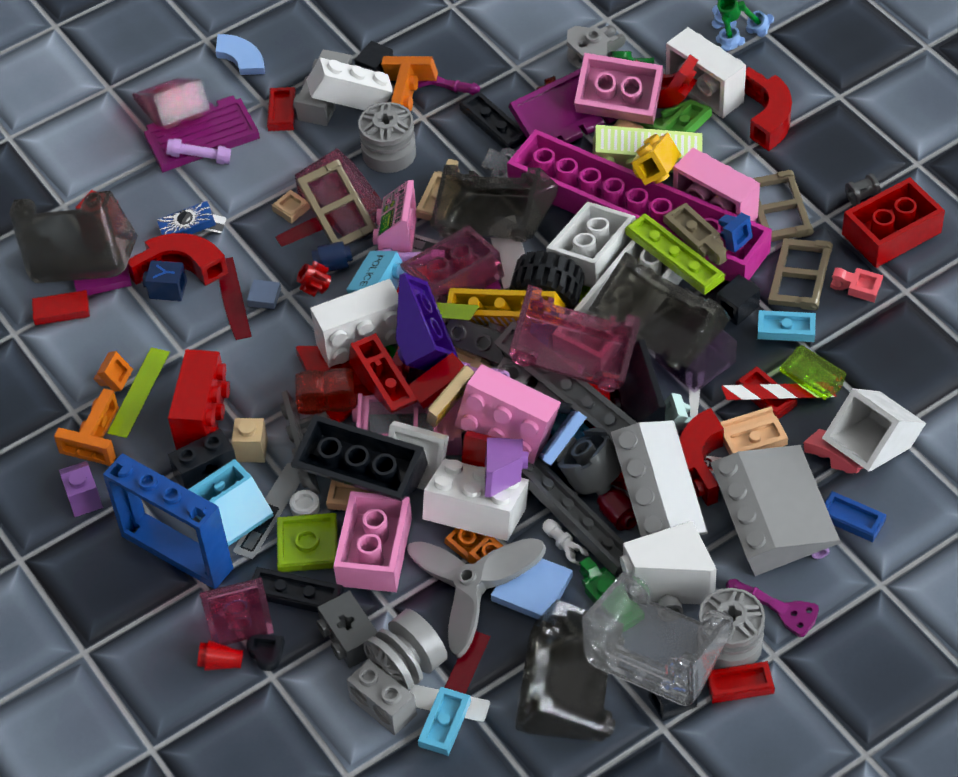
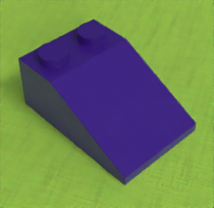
(420, 327)

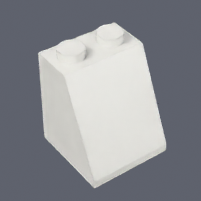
(872, 428)
(672, 564)

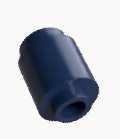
(333, 256)

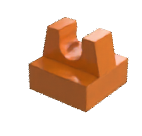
(113, 372)

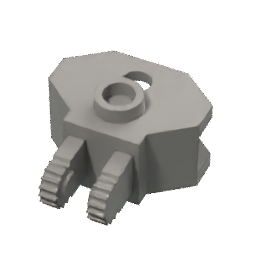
(592, 41)

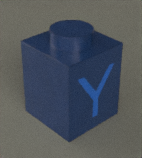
(165, 280)

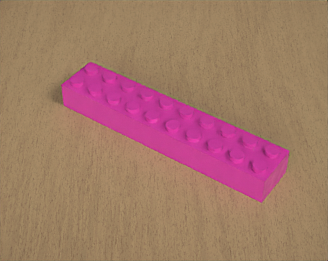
(594, 179)

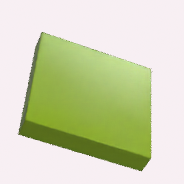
(306, 542)

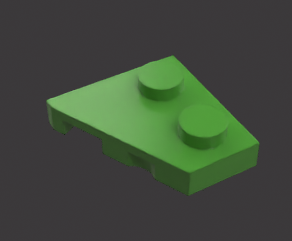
(684, 117)

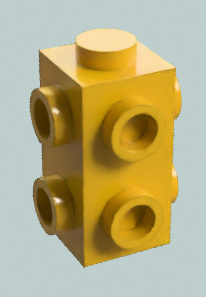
(655, 159)

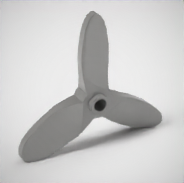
(473, 580)

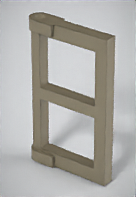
(352, 197)
(798, 231)
(806, 303)

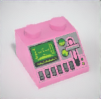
(397, 219)

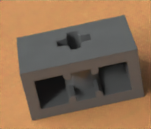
(347, 628)

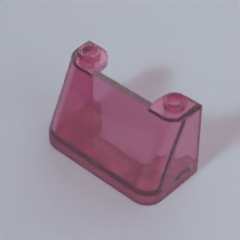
(573, 342)

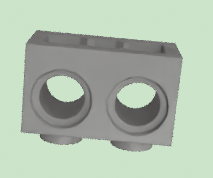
(381, 697)

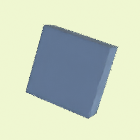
(264, 294)

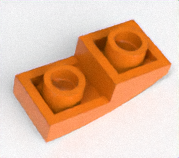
(471, 545)

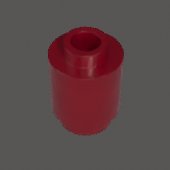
(617, 509)

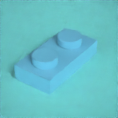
(786, 326)
(444, 721)

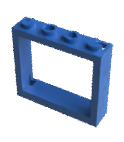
(132, 481)

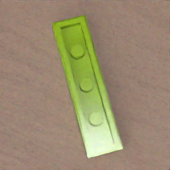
(674, 254)

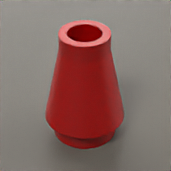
(218, 656)

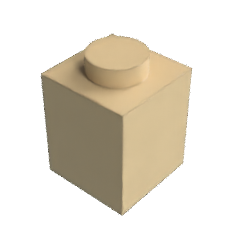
(249, 440)

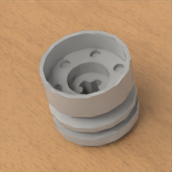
(387, 137)
(748, 625)
(406, 648)

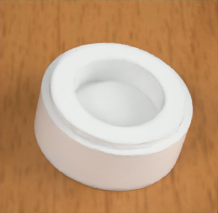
(304, 503)

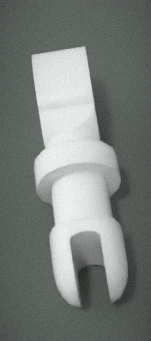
(564, 541)

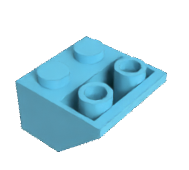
(238, 500)

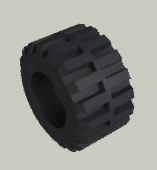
(550, 273)

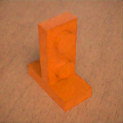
(407, 73)
(89, 441)

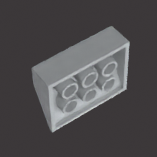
(774, 506)

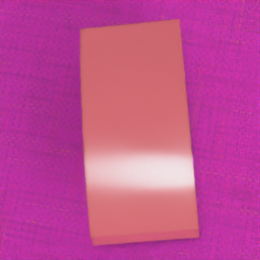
(821, 448)

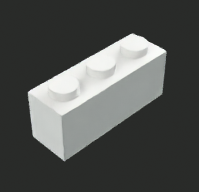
(348, 84)

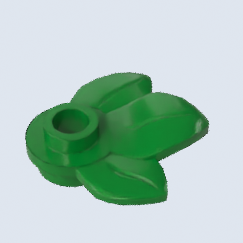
(628, 56)

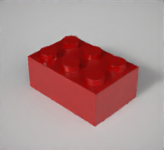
(893, 222)
(198, 397)

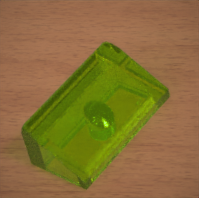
(813, 372)

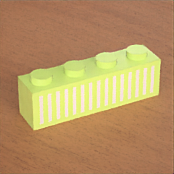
(621, 143)

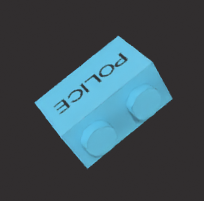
(377, 268)

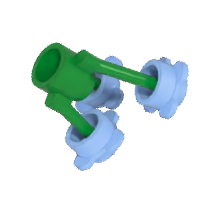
(727, 13)

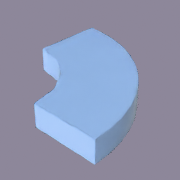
(241, 52)

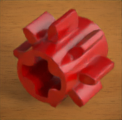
(313, 278)

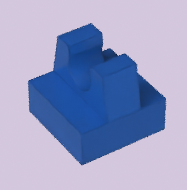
(736, 231)

